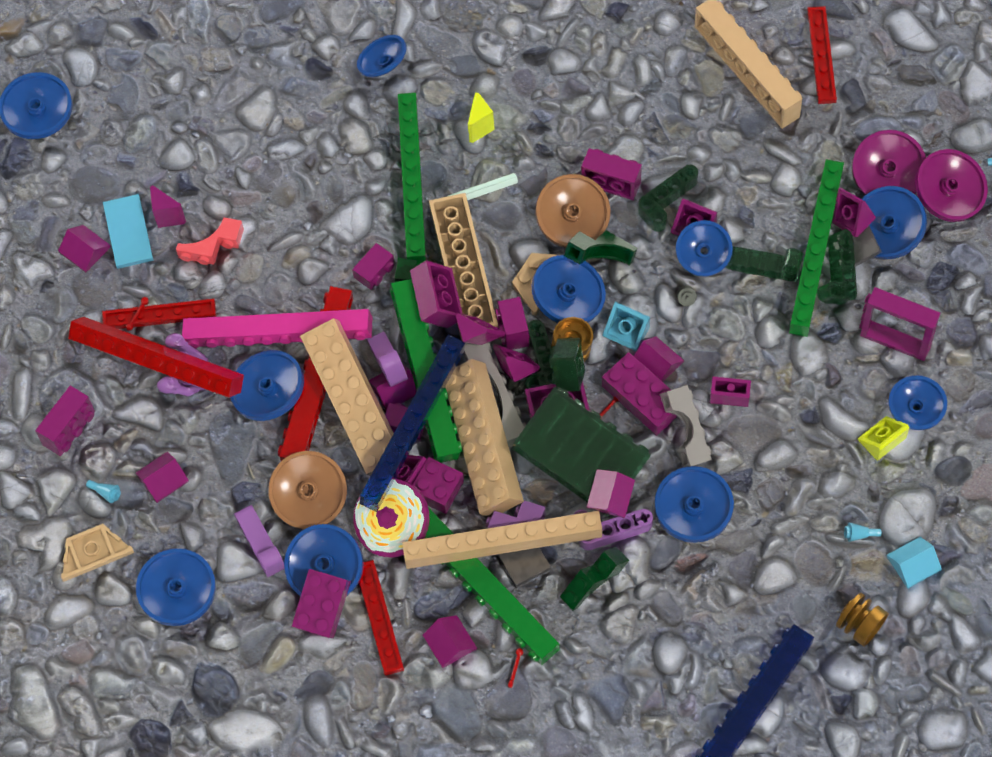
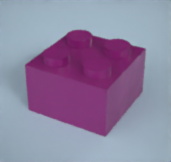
(512, 321)
(439, 484)

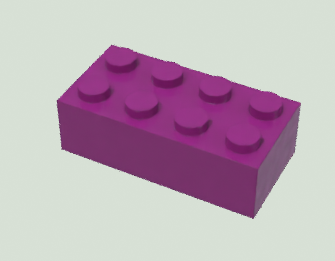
(638, 392)

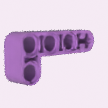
(387, 359)
(617, 532)
(259, 541)

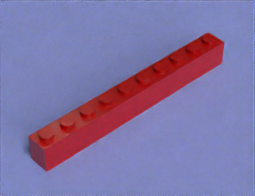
(156, 357)
(308, 407)

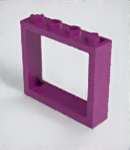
(904, 310)

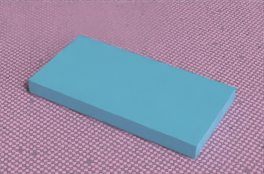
(128, 231)

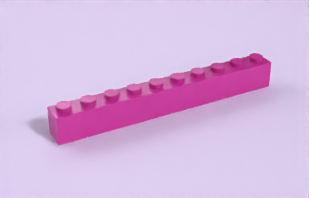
(271, 327)

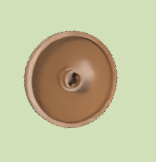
(570, 206)
(307, 489)

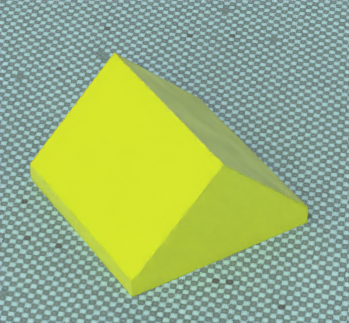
(480, 120)
(884, 437)

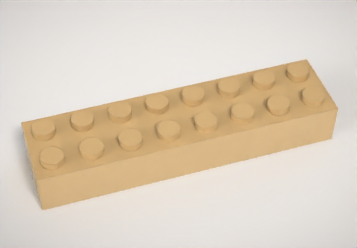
(748, 62)
(461, 253)
(349, 391)
(483, 439)

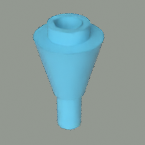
(107, 491)
(856, 532)

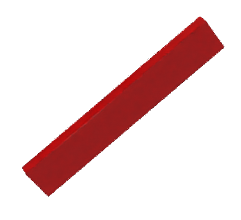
(821, 55)
(160, 313)
(380, 620)

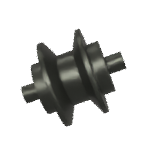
(686, 295)
(519, 386)

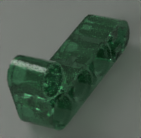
(685, 178)
(766, 264)
(842, 270)
(541, 356)

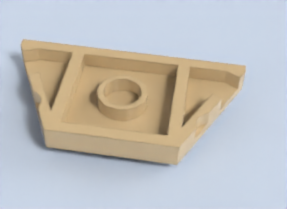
(523, 279)
(92, 550)

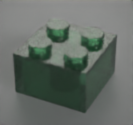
(567, 364)

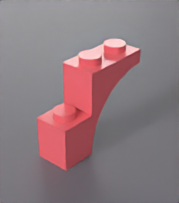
(206, 251)

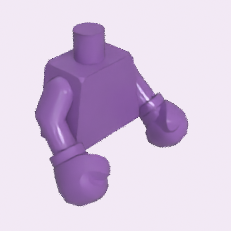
(172, 385)

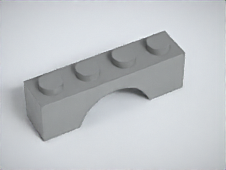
(681, 404)

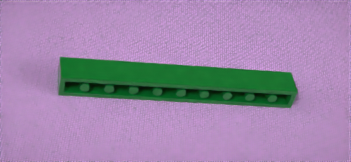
(411, 177)
(816, 248)
(420, 357)
(499, 601)

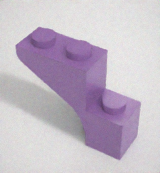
(525, 513)

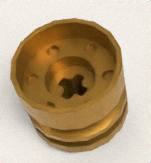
(574, 328)
(862, 619)

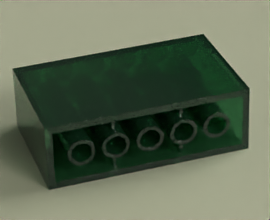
(575, 443)

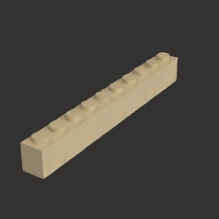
(502, 539)

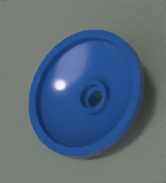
(382, 56)
(704, 235)
(918, 392)

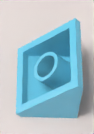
(626, 326)
(915, 561)

